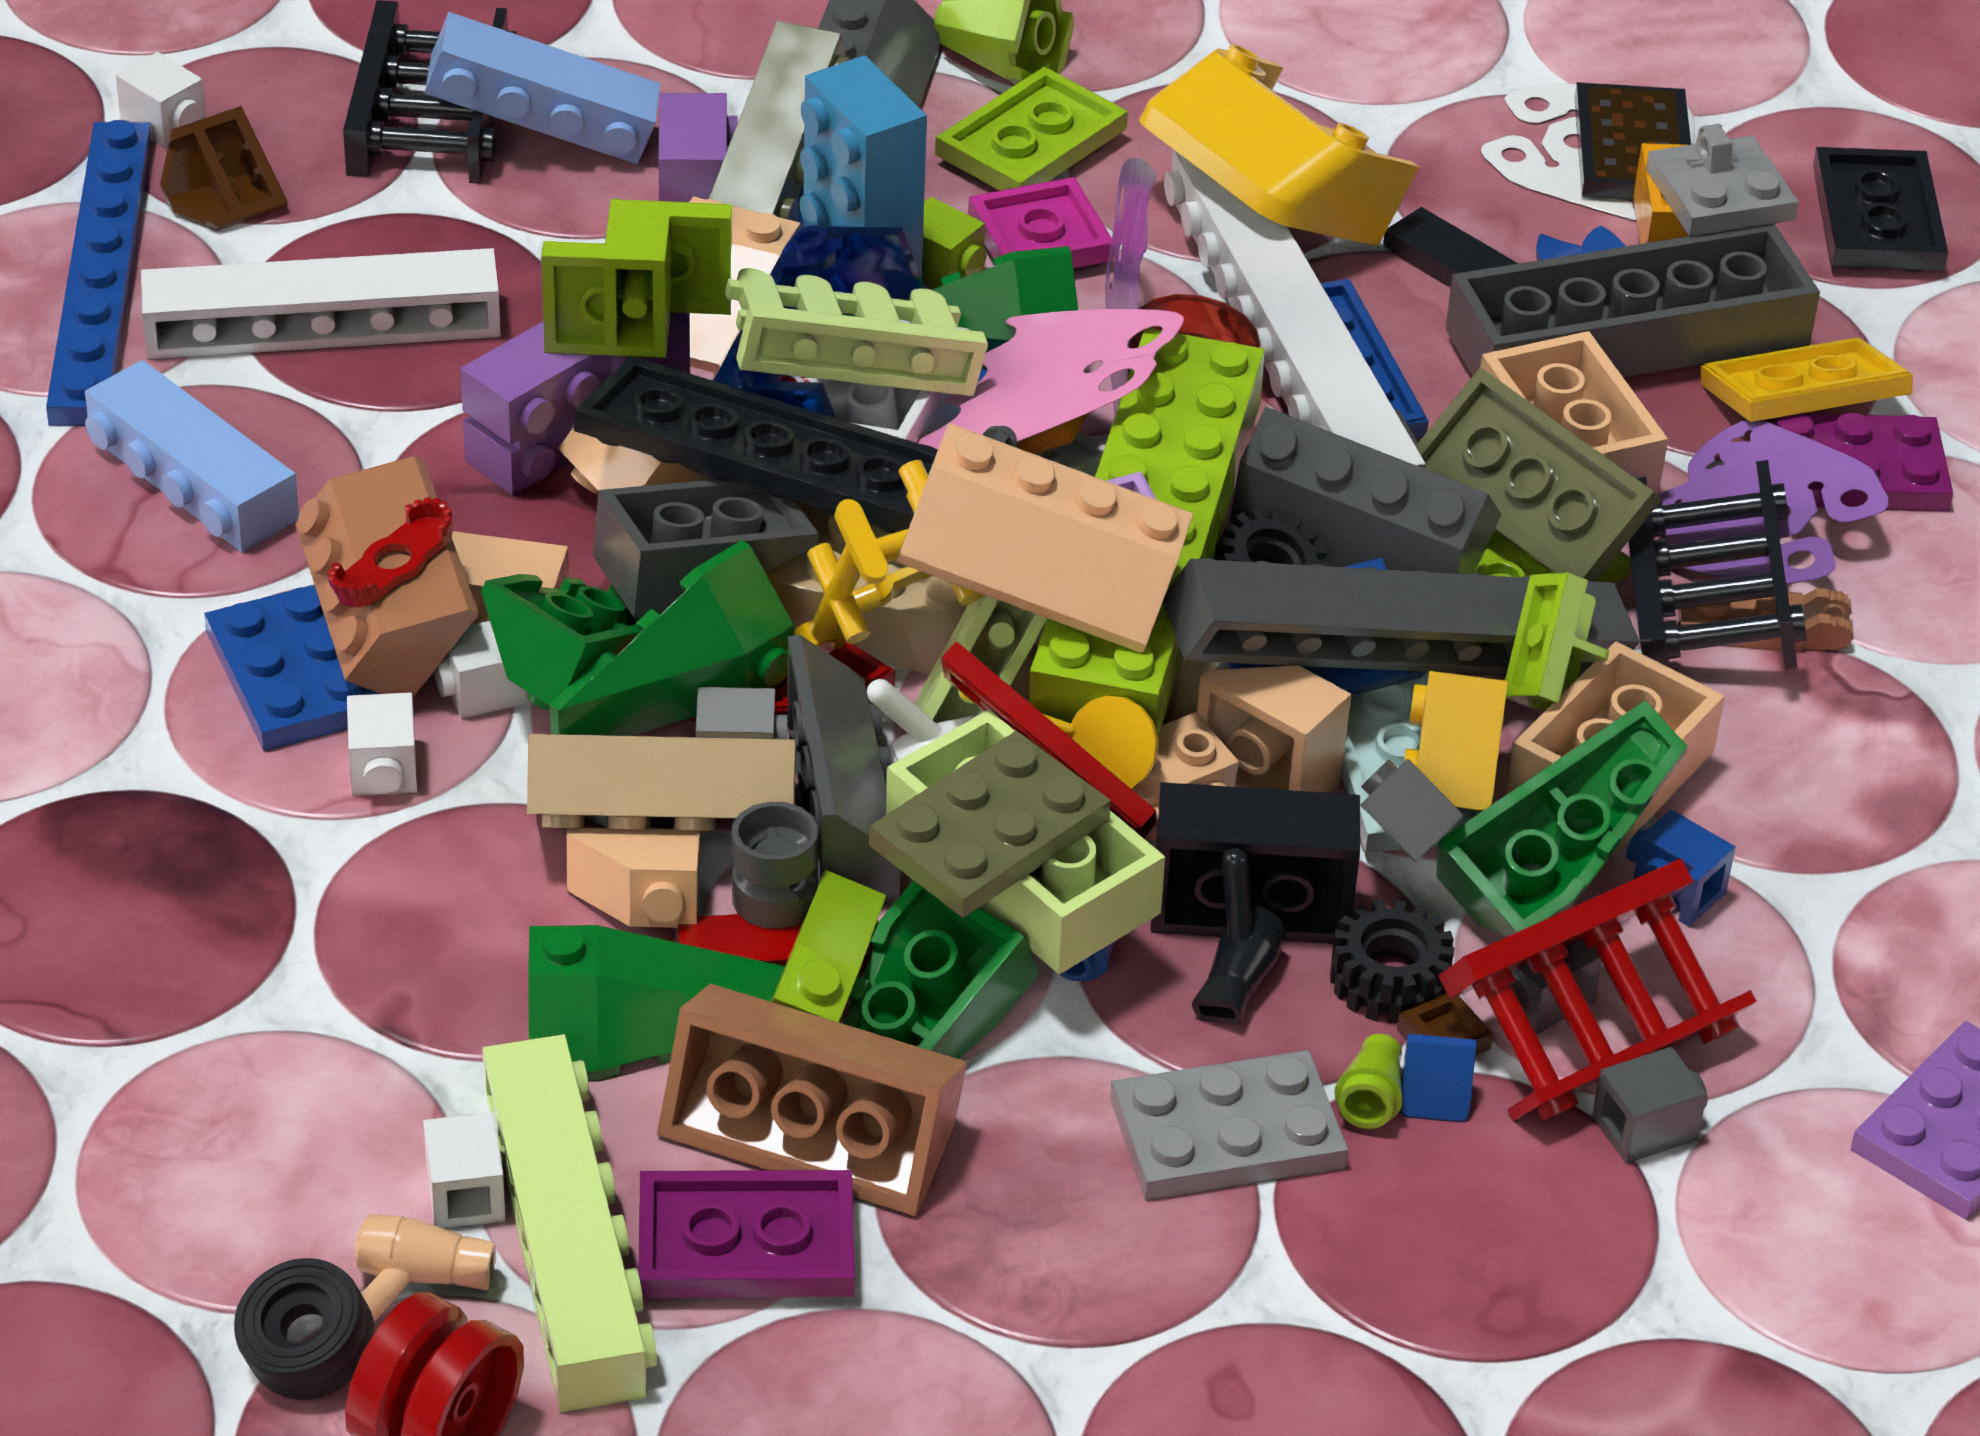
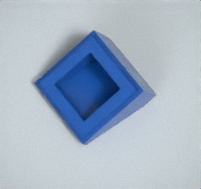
(1437, 1078)

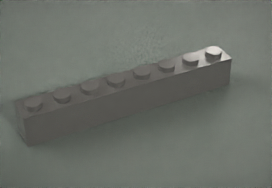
(1362, 617)

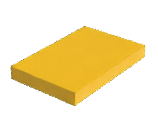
(1805, 379)

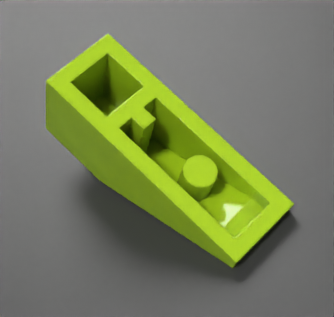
(829, 947)

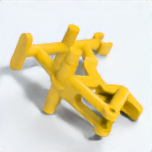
(864, 555)

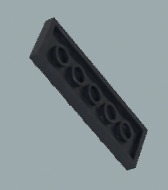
(753, 440)

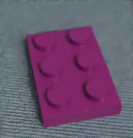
(1900, 450)
(746, 1234)

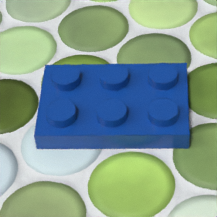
(283, 666)

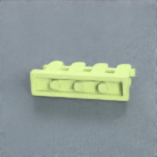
(857, 349)

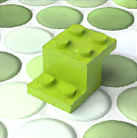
(623, 291)

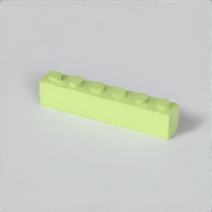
(566, 1226)

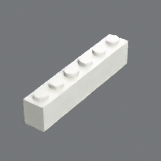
(320, 303)

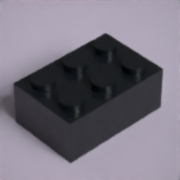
(1297, 848)

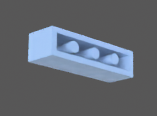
(542, 88)
(192, 456)

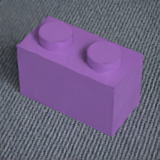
(692, 143)

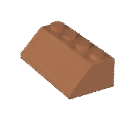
(418, 622)
(809, 1095)

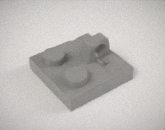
(1721, 183)

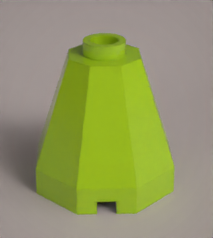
(1007, 35)

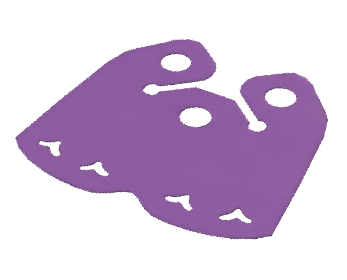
(1791, 461)

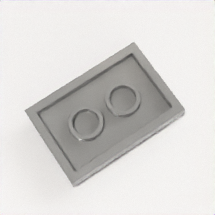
(1228, 1125)

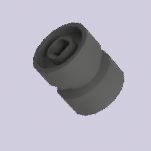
(774, 864)

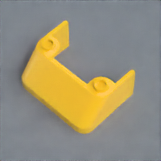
(1275, 155)

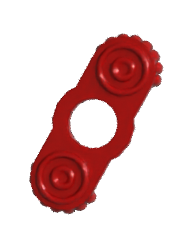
(422, 536)

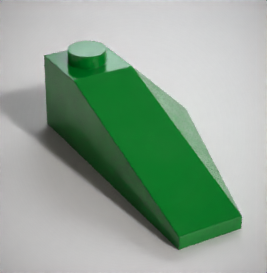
(1558, 829)
(939, 975)

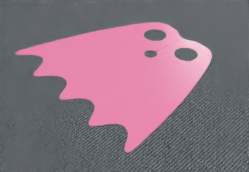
(1040, 373)

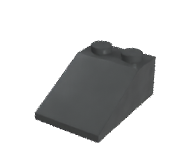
(663, 531)

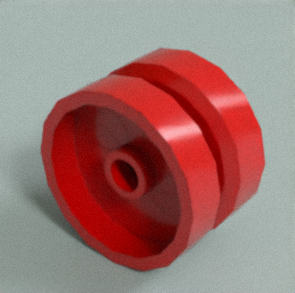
(434, 1374)

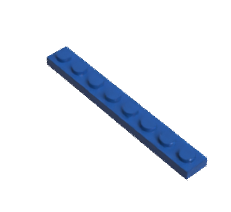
(99, 267)

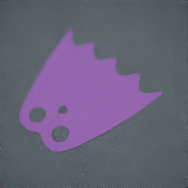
(1137, 179)

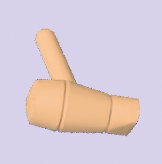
(417, 1252)

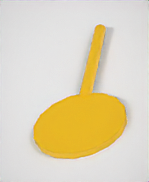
(1116, 735)

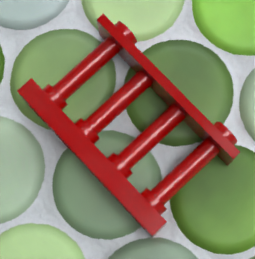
(1599, 927)

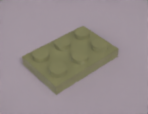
(989, 823)

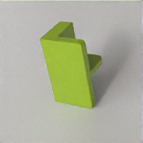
(1551, 640)

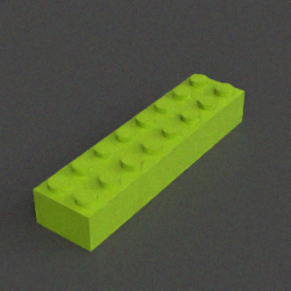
(1187, 441)

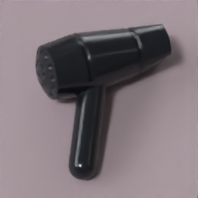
(1245, 948)

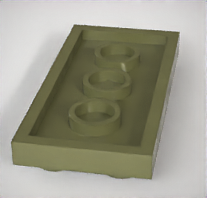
(1553, 489)

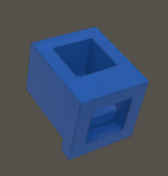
(1702, 852)

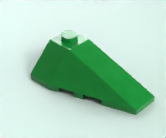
(1015, 286)
(554, 632)
(716, 634)
(624, 991)

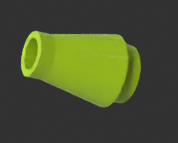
(1371, 1085)

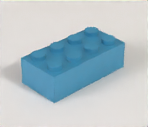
(863, 152)

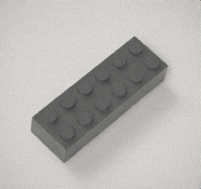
(1644, 302)

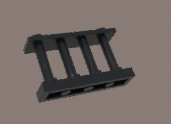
(375, 102)
(1661, 599)

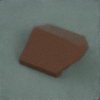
(219, 172)

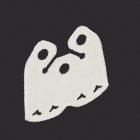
(1532, 172)

